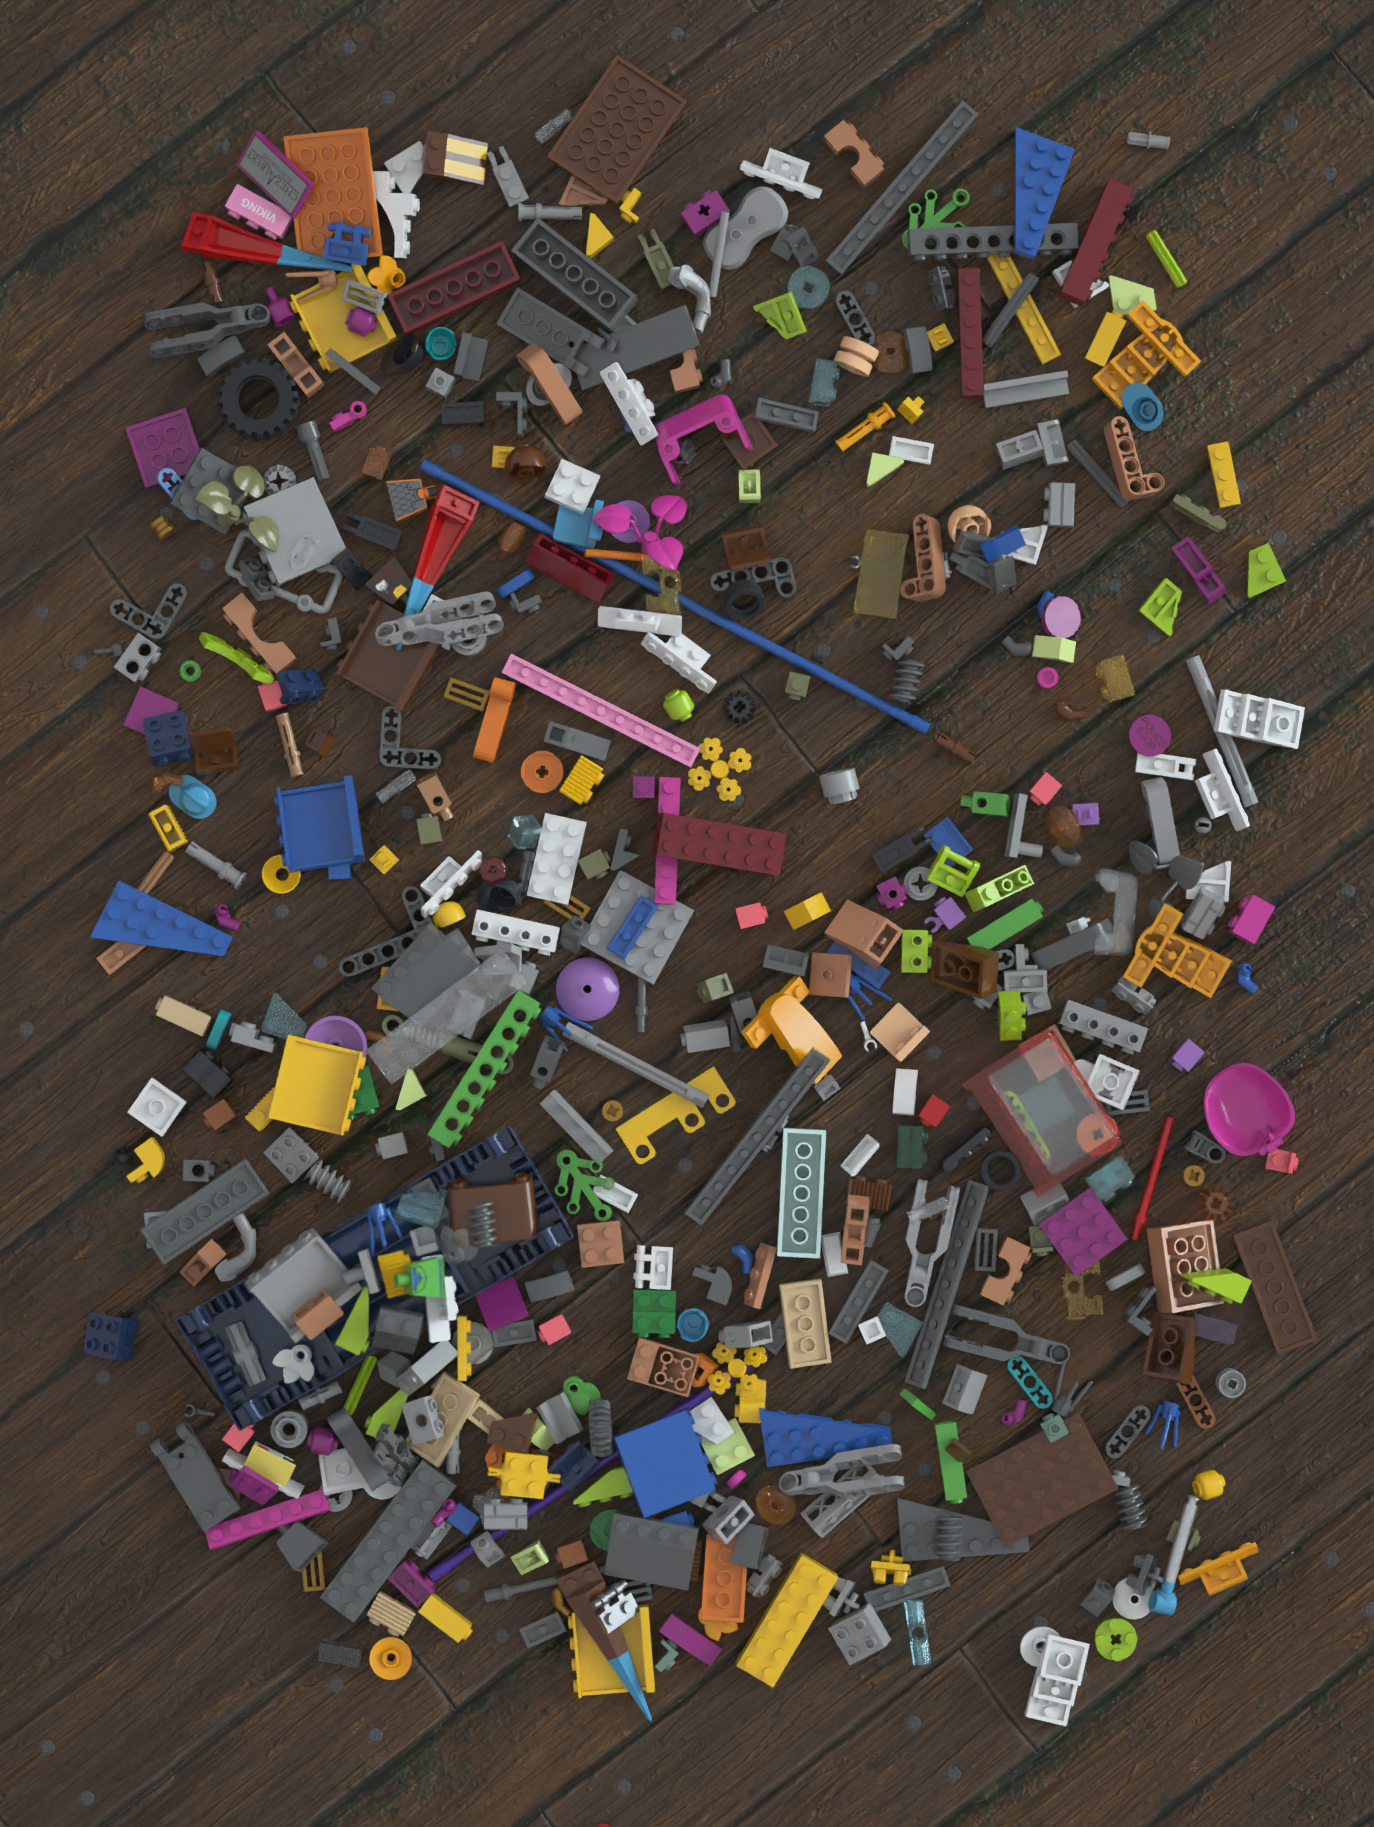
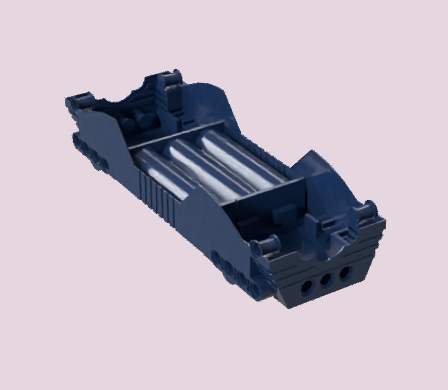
(486, 1163)

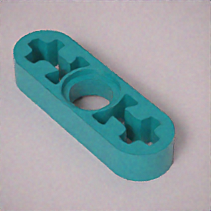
(1024, 1365)

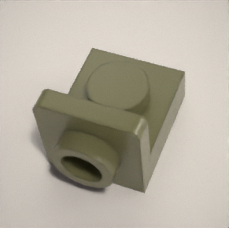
(714, 988)
(1039, 1242)
(1193, 1538)

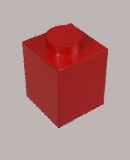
(933, 1111)

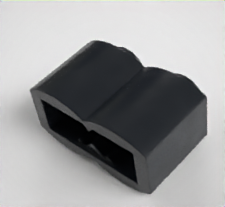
(208, 1073)

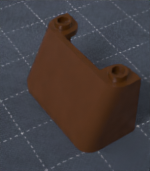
(513, 1207)

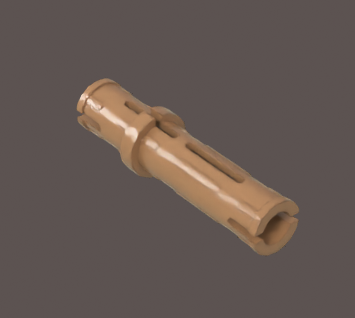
(289, 744)

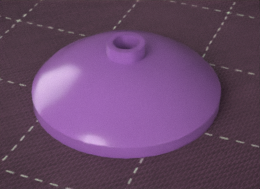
(603, 985)
(340, 1031)

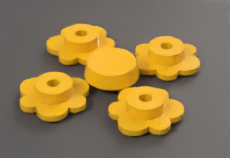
(719, 769)
(736, 1369)

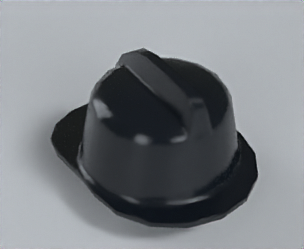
(405, 355)
(500, 896)

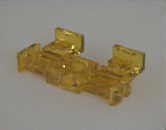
(665, 601)
(1076, 1304)

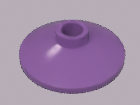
(641, 519)

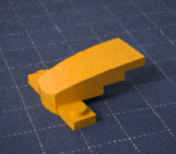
(1145, 355)
(1176, 956)
(791, 1026)

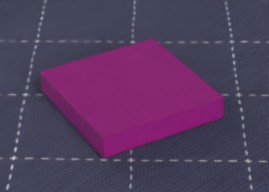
(148, 705)
(502, 1304)

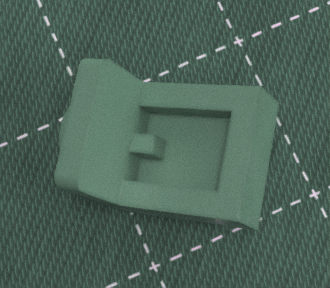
(1053, 1427)
(667, 1660)

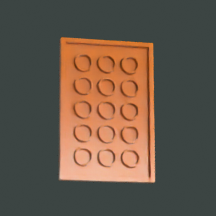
(343, 187)

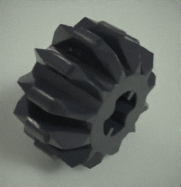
(745, 712)

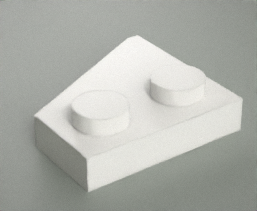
(407, 167)
(711, 1422)

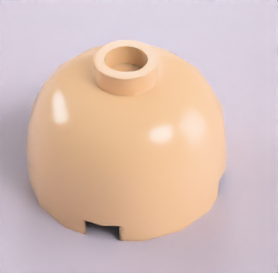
(968, 519)

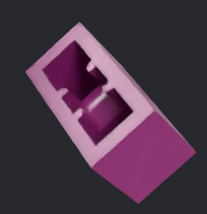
(699, 223)

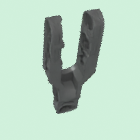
(229, 320)
(1027, 1344)

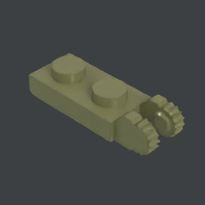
(658, 259)
(1198, 514)

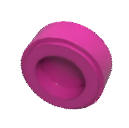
(1047, 677)
(736, 1479)

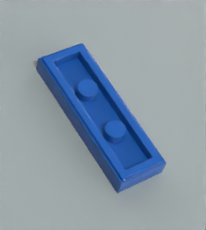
(632, 927)
(873, 976)

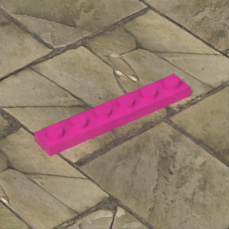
(667, 867)
(267, 1519)

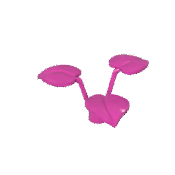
(669, 508)

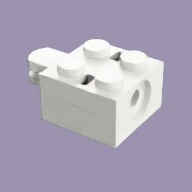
(1108, 1080)

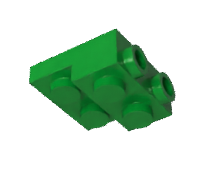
(366, 1096)
(654, 1312)

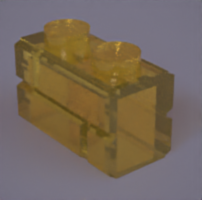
(1115, 678)

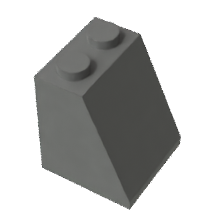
(397, 1329)

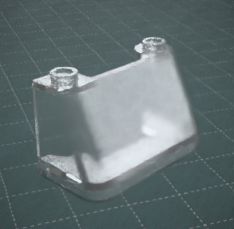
(1125, 889)

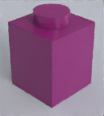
(643, 787)

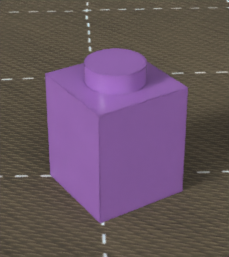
(1186, 1055)

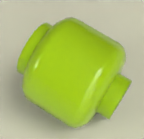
(678, 705)

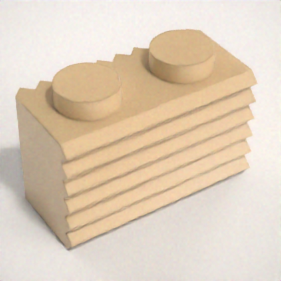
(391, 1614)

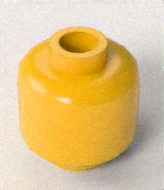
(1208, 1484)

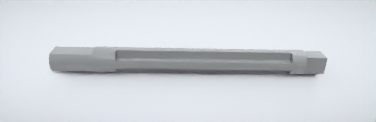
(1226, 741)
(636, 1065)

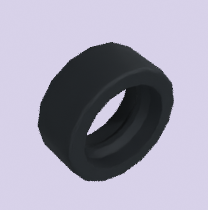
(741, 588)
(1015, 1170)

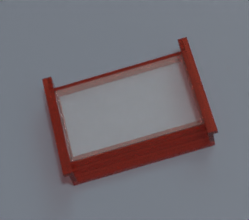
(1045, 1111)

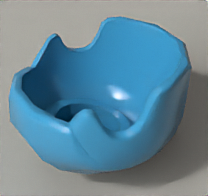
(692, 1324)

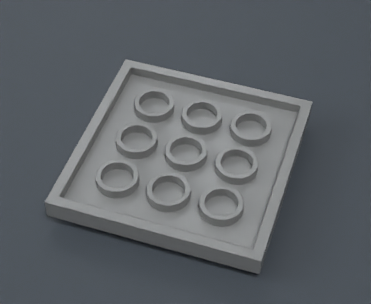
(655, 942)

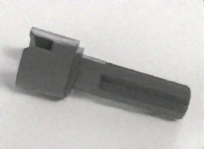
(309, 435)

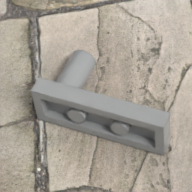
(1013, 843)

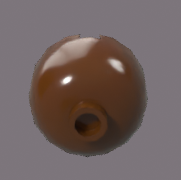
(524, 464)

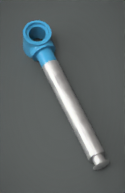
(1164, 1599)

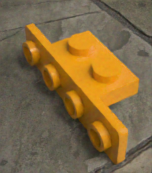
(1222, 1571)

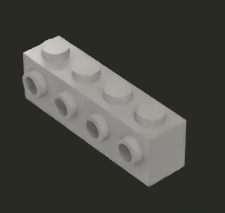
(1103, 1026)

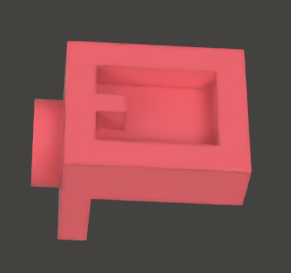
(1281, 1161)

